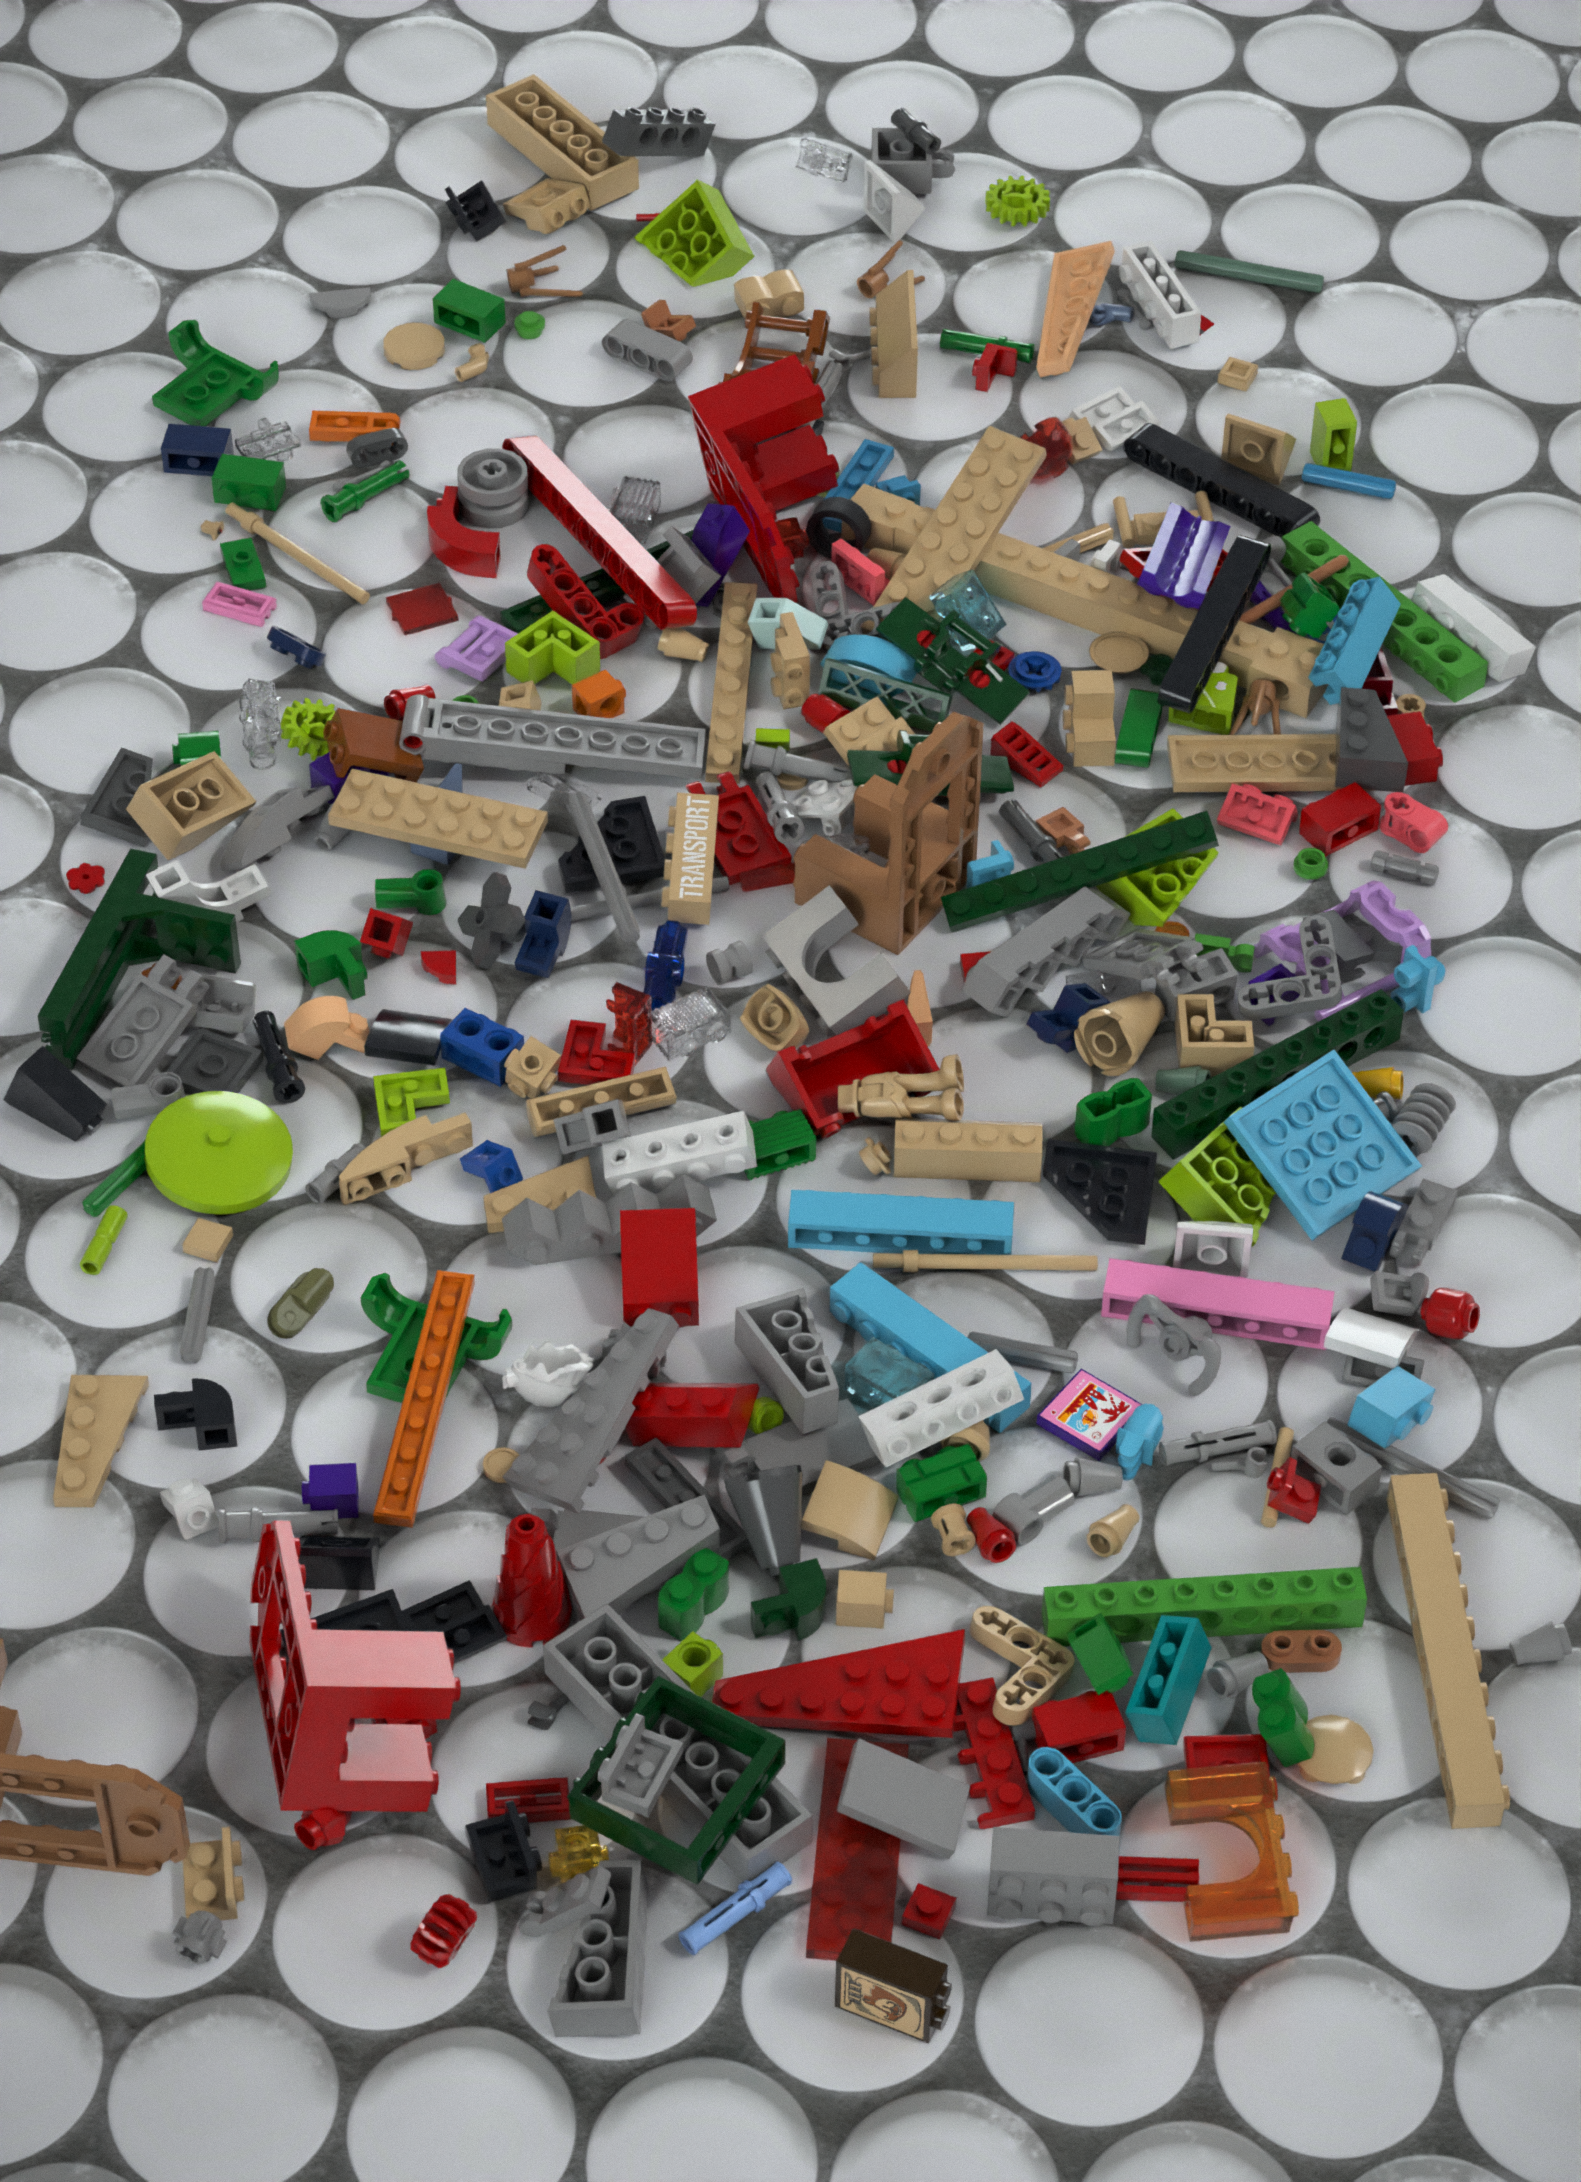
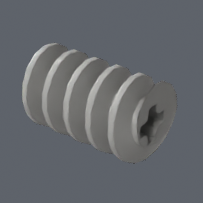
(1423, 1116)

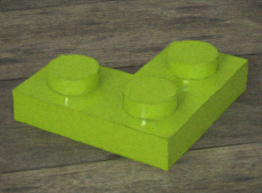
(403, 1092)

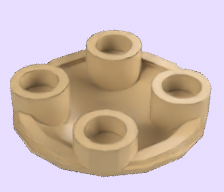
(1340, 1751)

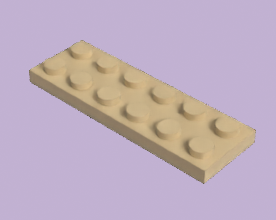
(1262, 761)
(438, 818)

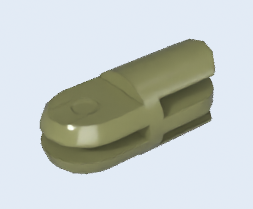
(300, 1303)

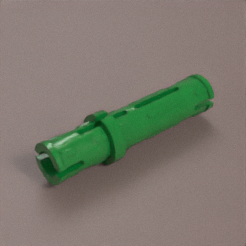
(976, 344)

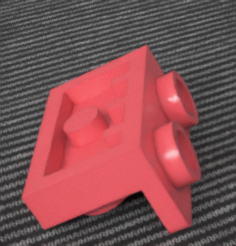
(859, 571)
(1257, 814)

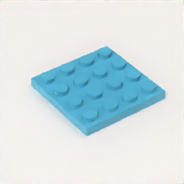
(1322, 1144)

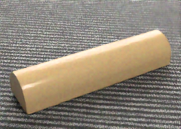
(637, 1091)

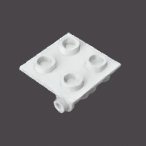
(829, 802)

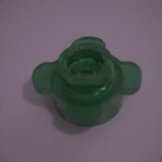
(1156, 668)

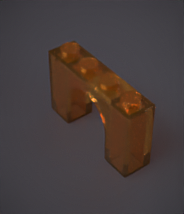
(1245, 1799)

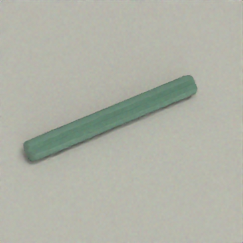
(1249, 271)

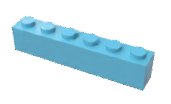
(899, 1223)
(895, 1319)

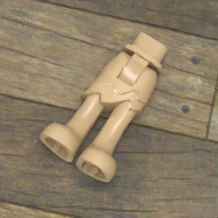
(887, 1093)

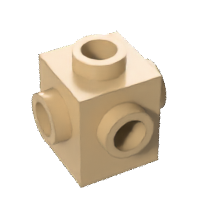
(532, 1069)

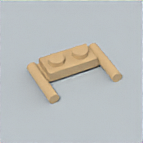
(1146, 526)

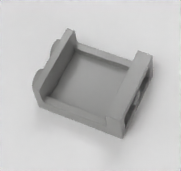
(686, 566)

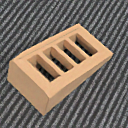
(919, 1006)

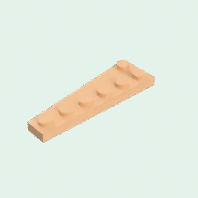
(1070, 302)

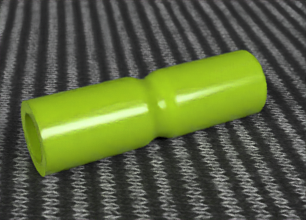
(101, 1243)

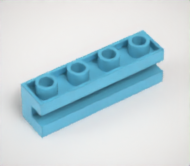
(1355, 638)

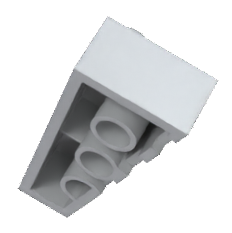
(789, 1357)
(636, 1557)
(605, 1969)

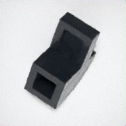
(205, 1408)

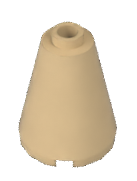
(1118, 1032)

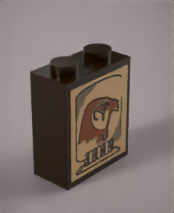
(892, 1986)

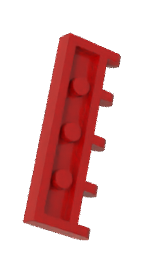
(994, 1757)

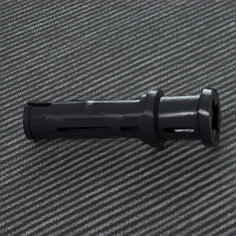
(280, 1066)

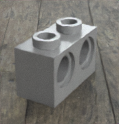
(1216, 979)

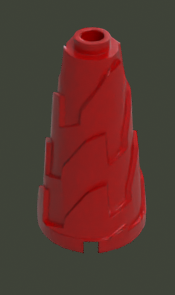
(531, 1589)

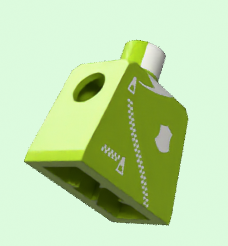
(1215, 707)

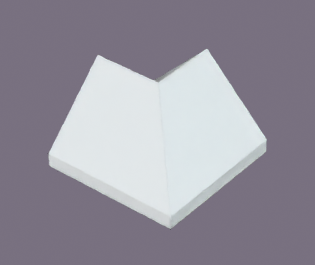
(889, 202)
(1213, 1247)

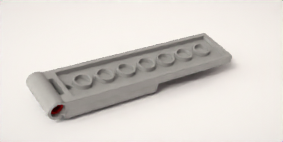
(546, 739)

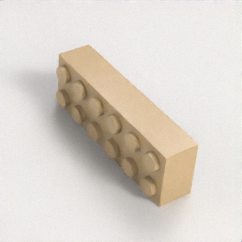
(560, 140)

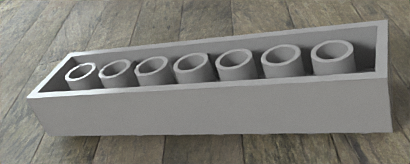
(603, 1670)

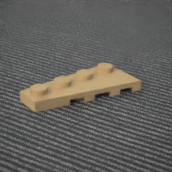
(92, 1434)

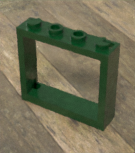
(691, 1863)

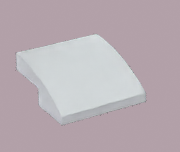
(1114, 417)
(1369, 1338)

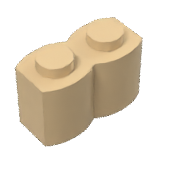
(776, 292)

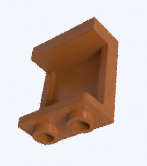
(369, 743)

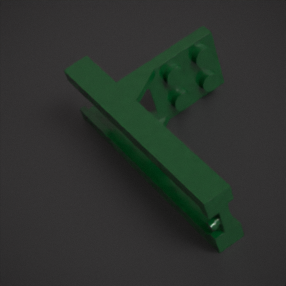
(119, 940)

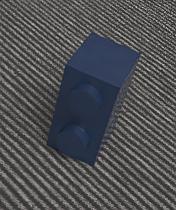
(194, 449)

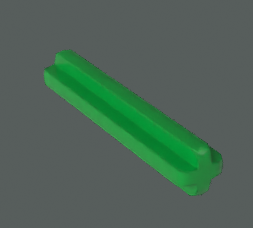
(116, 1182)

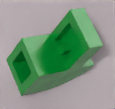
(332, 956)

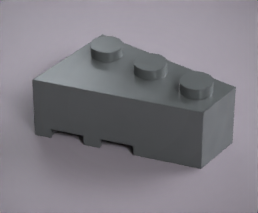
(1367, 744)

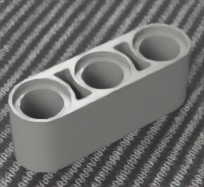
(647, 350)

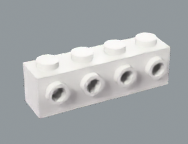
(1160, 294)
(1475, 625)
(691, 1149)

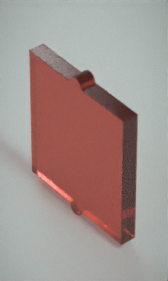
(422, 609)

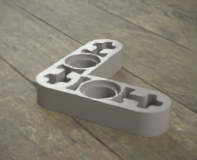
(841, 618)
(1307, 986)

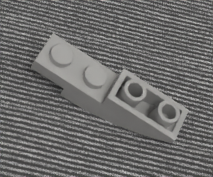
(270, 824)

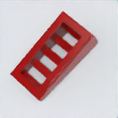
(1014, 738)

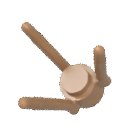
(522, 277)
(876, 278)
(1260, 701)

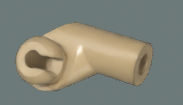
(476, 365)

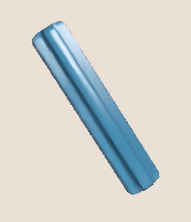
(1348, 481)

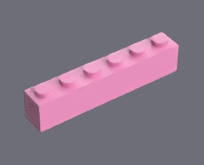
(1226, 1302)

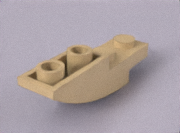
(391, 1157)

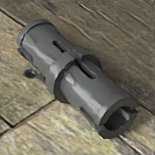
(916, 131)

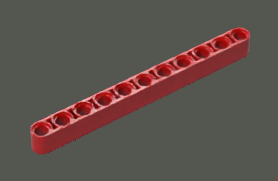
(603, 536)

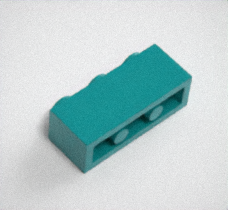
(1168, 1680)

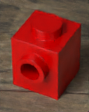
(386, 933)

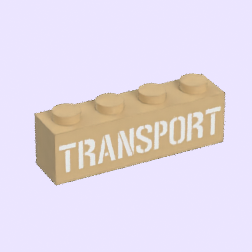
(692, 858)

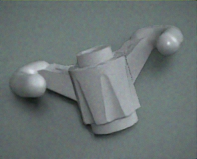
(1178, 1338)

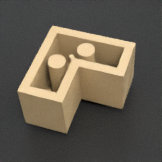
(1090, 718)
(1207, 1041)

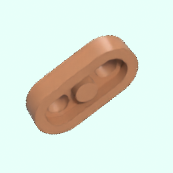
(1302, 1650)

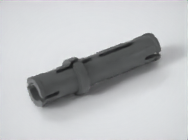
(1042, 846)

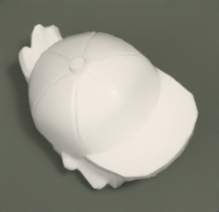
(548, 1374)

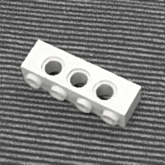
(941, 1408)

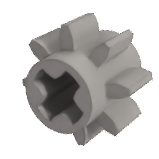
(199, 1937)

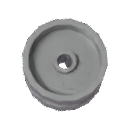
(493, 488)

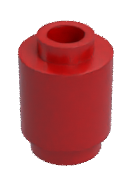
(822, 711)

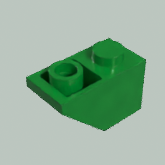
(1101, 1654)

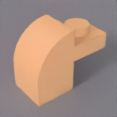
(321, 1023)

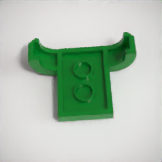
(211, 379)
(404, 1321)

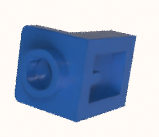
(494, 1164)

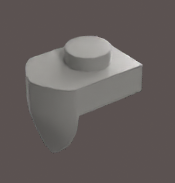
(1398, 1292)

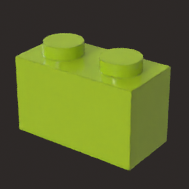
(1333, 434)

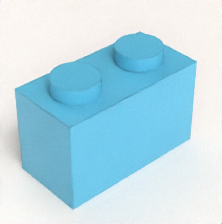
(1392, 1407)

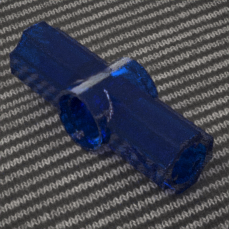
(665, 964)

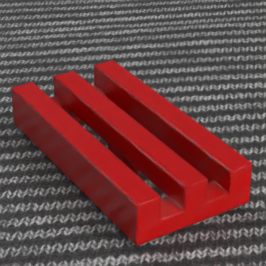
(536, 1808)
(1156, 1873)

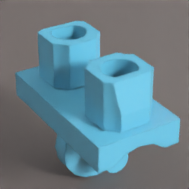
(1416, 980)

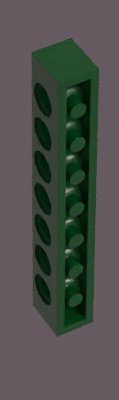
(1351, 1032)

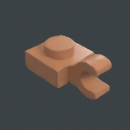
(1064, 830)

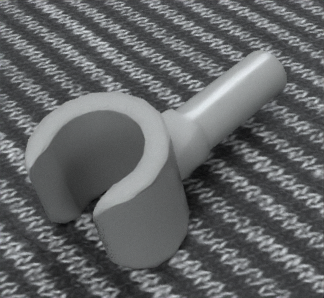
(846, 360)
(1251, 1465)

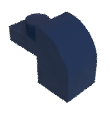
(547, 933)
(1059, 1024)
(1373, 1228)

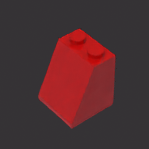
(659, 1264)

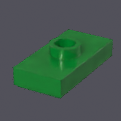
(243, 564)

